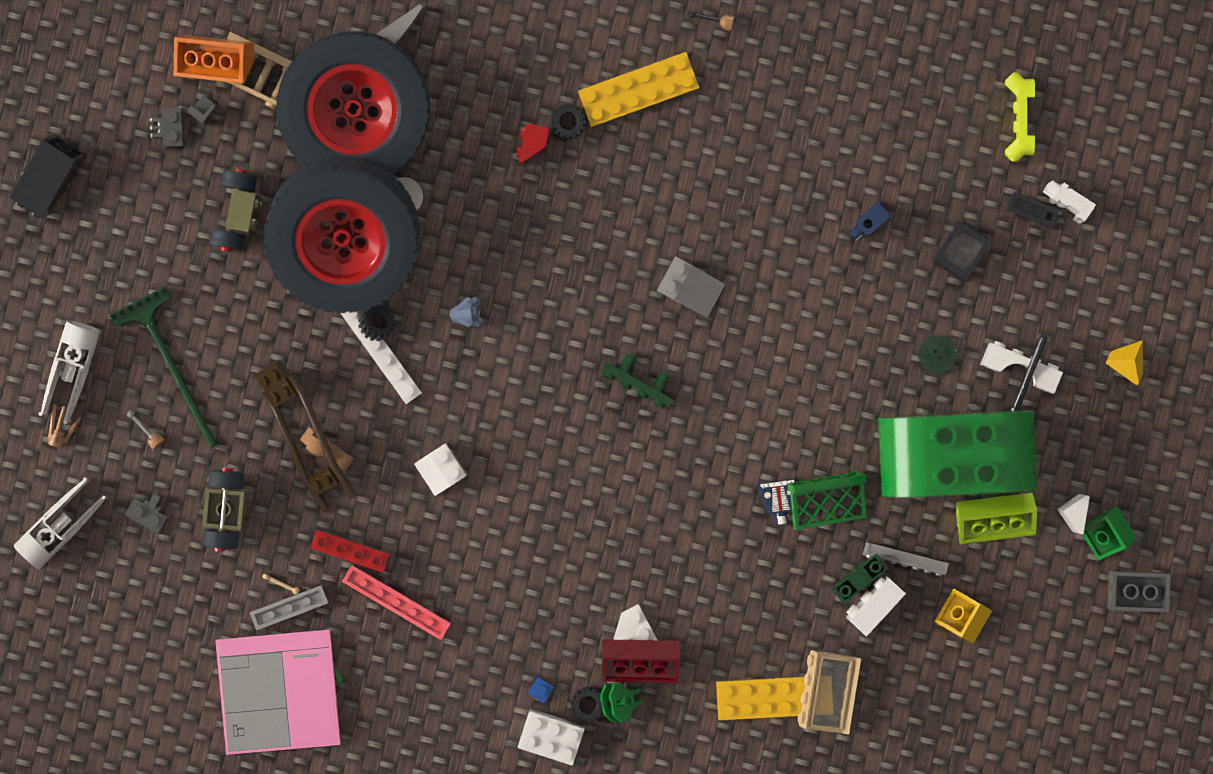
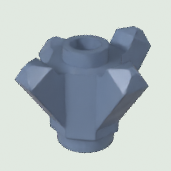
(467, 312)

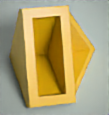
(1128, 361)

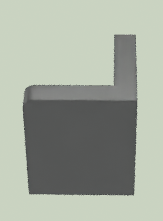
(203, 110)

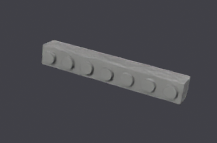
(906, 559)

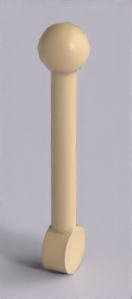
(296, 590)

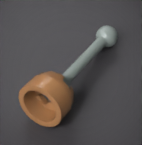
(154, 440)

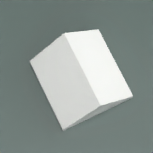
(1075, 512)

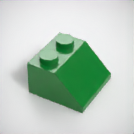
(1108, 533)

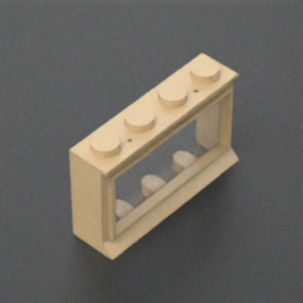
(829, 692)

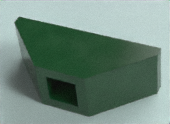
(859, 578)

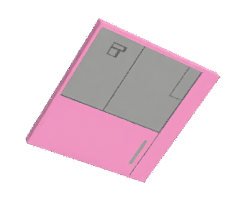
(278, 692)

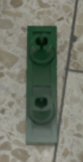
(628, 382)

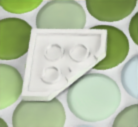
(634, 626)

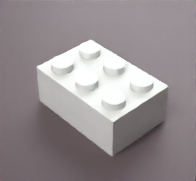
(874, 604)
(551, 736)

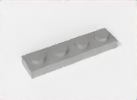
(289, 607)

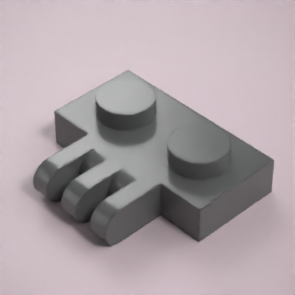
(169, 127)

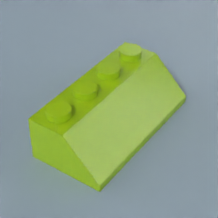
(996, 518)

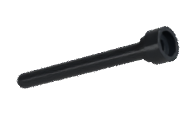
(1029, 374)

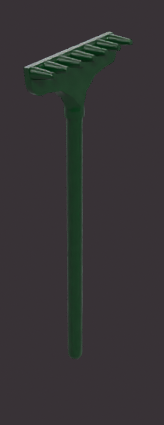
(144, 312)

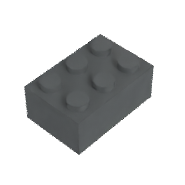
(1138, 591)

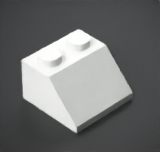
(440, 469)

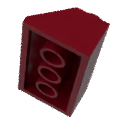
(640, 661)

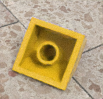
(963, 616)

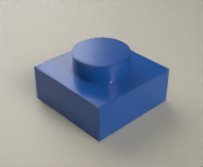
(541, 689)

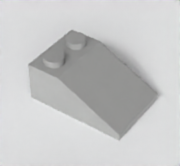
(690, 287)

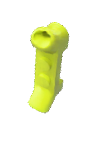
(1024, 90)

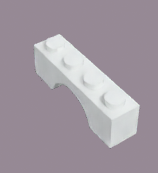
(998, 358)

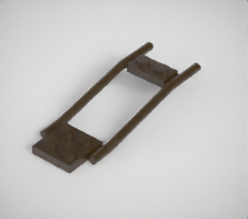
(279, 388)

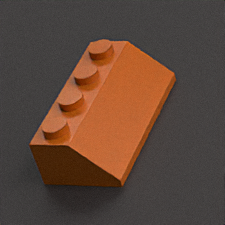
(212, 58)

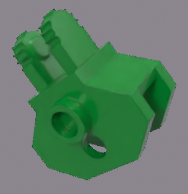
(620, 701)

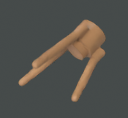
(56, 436)

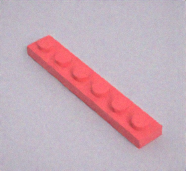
(396, 602)

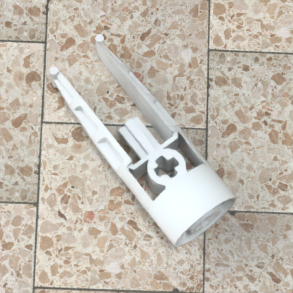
(80, 338)
(36, 549)

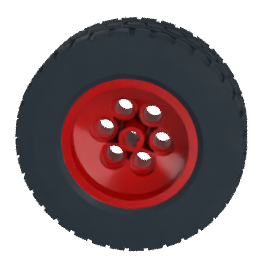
(362, 61)
(321, 271)

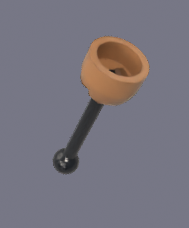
(726, 21)

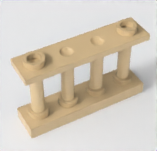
(271, 60)

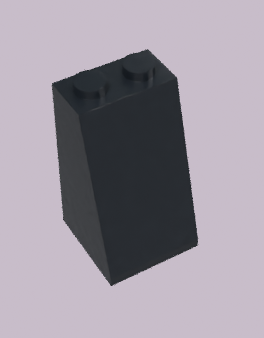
(47, 175)

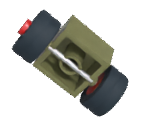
(241, 211)
(224, 509)

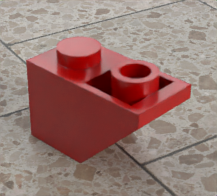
(534, 142)

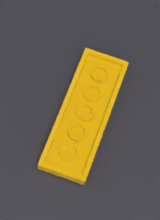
(638, 89)
(759, 698)

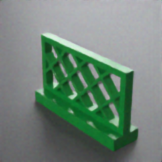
(824, 484)

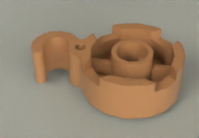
(310, 439)

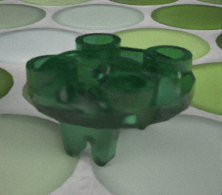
(944, 348)

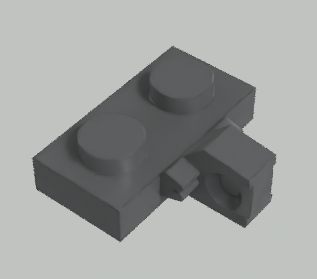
(147, 513)

